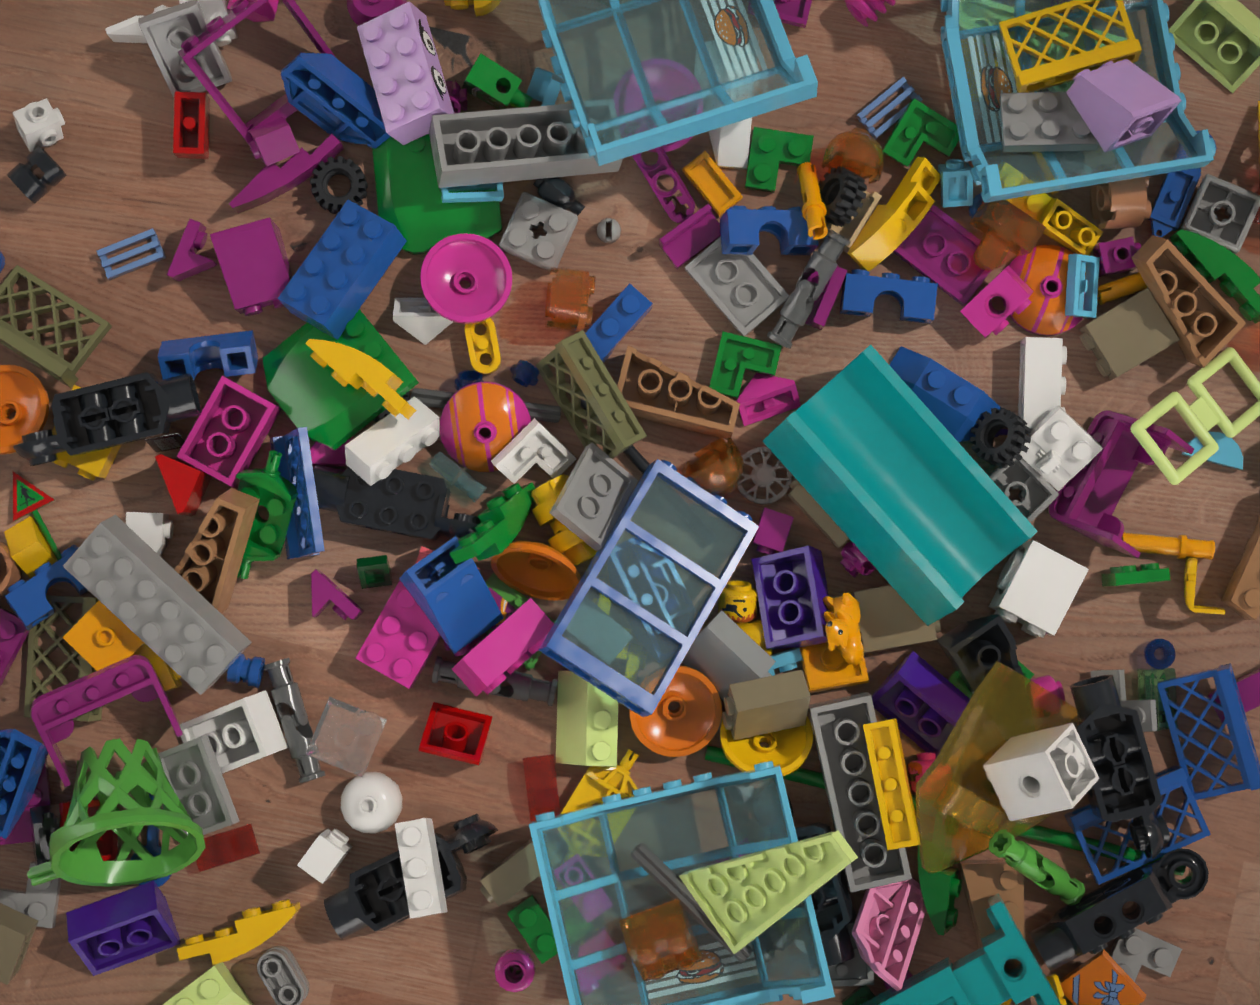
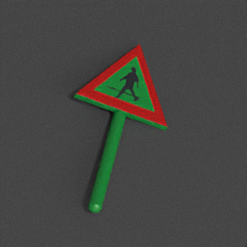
(27, 500)

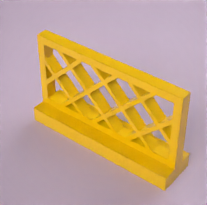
(1065, 69)
(892, 784)

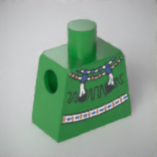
(483, 81)

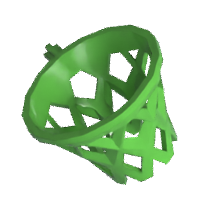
(85, 863)

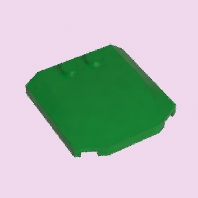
(413, 202)
(317, 399)

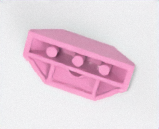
(889, 929)

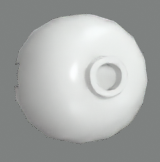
(371, 802)

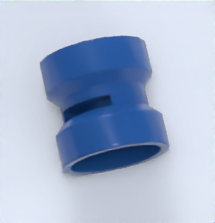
(248, 670)

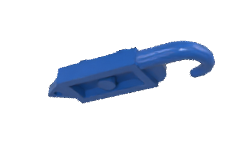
(1173, 199)

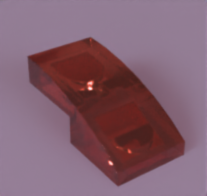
(541, 785)
(228, 847)

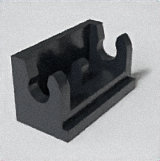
(43, 823)

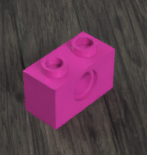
(1005, 285)

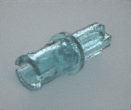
(457, 476)

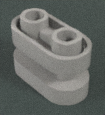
(283, 976)

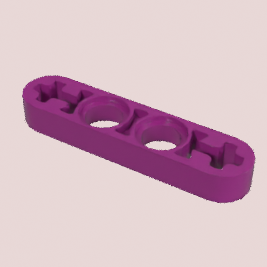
(661, 167)

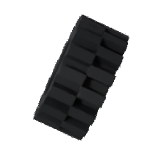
(338, 167)
(842, 195)
(1013, 444)

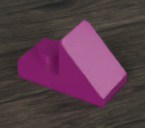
(186, 261)
(325, 592)

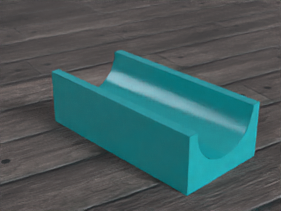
(899, 486)

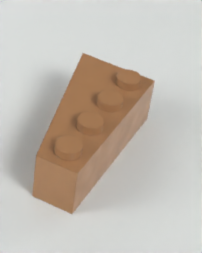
(1187, 300)
(673, 398)
(218, 548)
(1244, 586)
(985, 879)

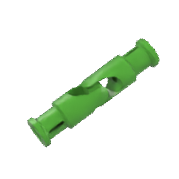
(1036, 867)

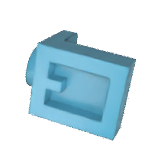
(544, 86)
(956, 183)
(786, 660)

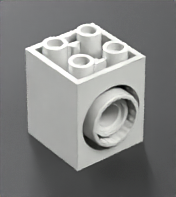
(1037, 588)
(1041, 772)

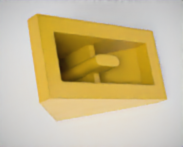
(28, 546)

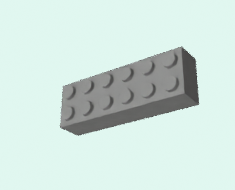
(510, 146)
(157, 604)
(852, 790)

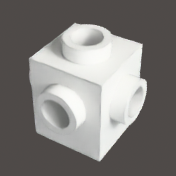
(39, 124)

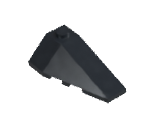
(977, 646)

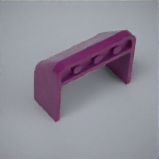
(1094, 492)
(56, 709)

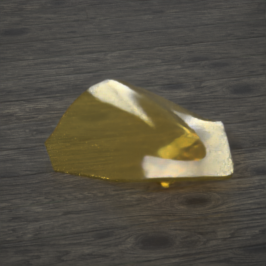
(954, 797)

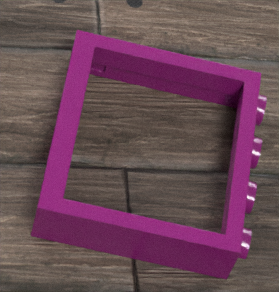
(217, 28)

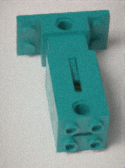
(981, 974)

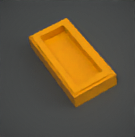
(712, 183)

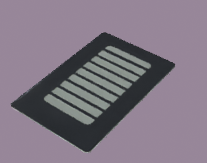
(166, 442)

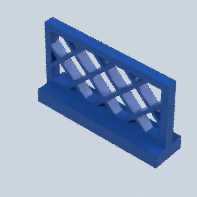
(305, 530)
(1237, 726)
(1167, 781)

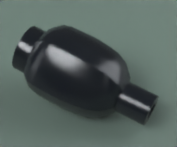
(559, 193)

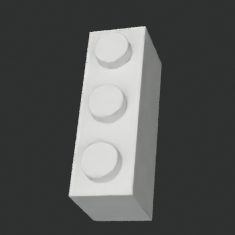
(1040, 378)
(392, 442)
(421, 868)

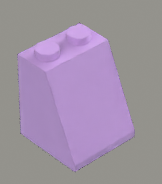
(1121, 103)

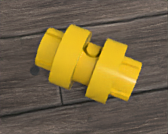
(564, 539)

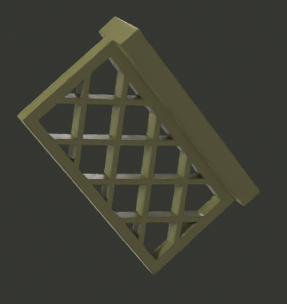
(32, 349)
(603, 398)
(34, 649)

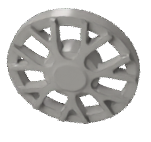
(763, 476)

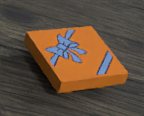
(1101, 983)

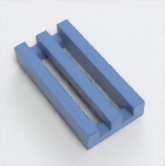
(908, 91)
(107, 263)

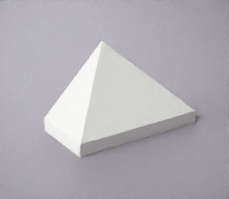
(419, 318)

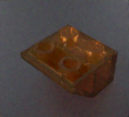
(660, 940)

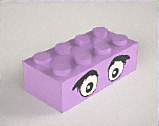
(405, 72)

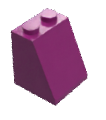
(253, 265)

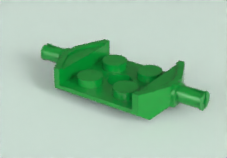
(279, 498)

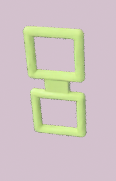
(1199, 416)

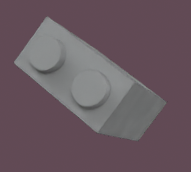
(727, 655)

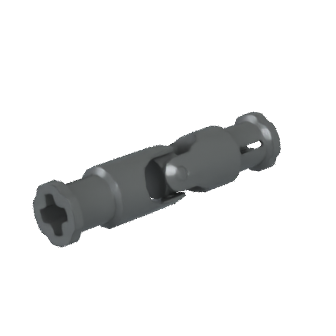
(801, 301)
(522, 685)
(287, 695)

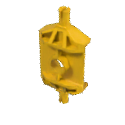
(602, 782)

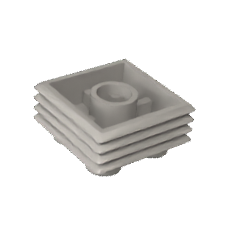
(1240, 208)
(531, 214)
(1035, 491)

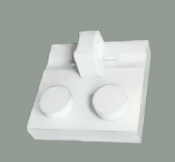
(1059, 448)

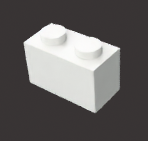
(325, 854)

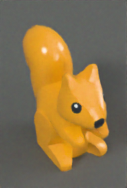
(843, 627)

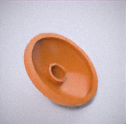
(26, 396)
(536, 570)
(690, 725)

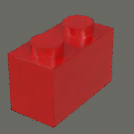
(191, 125)

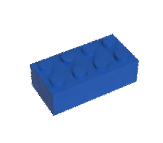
(342, 269)

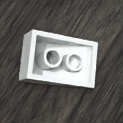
(239, 731)

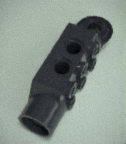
(112, 415)
(398, 504)
(1122, 761)
(1151, 888)
(378, 890)
(831, 905)

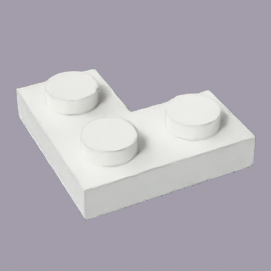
(533, 446)

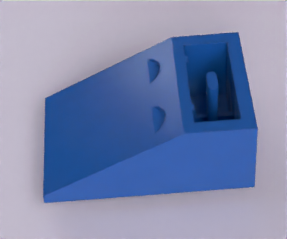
(452, 596)

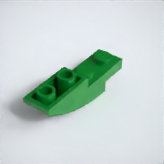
(1218, 262)
(498, 524)
(939, 896)

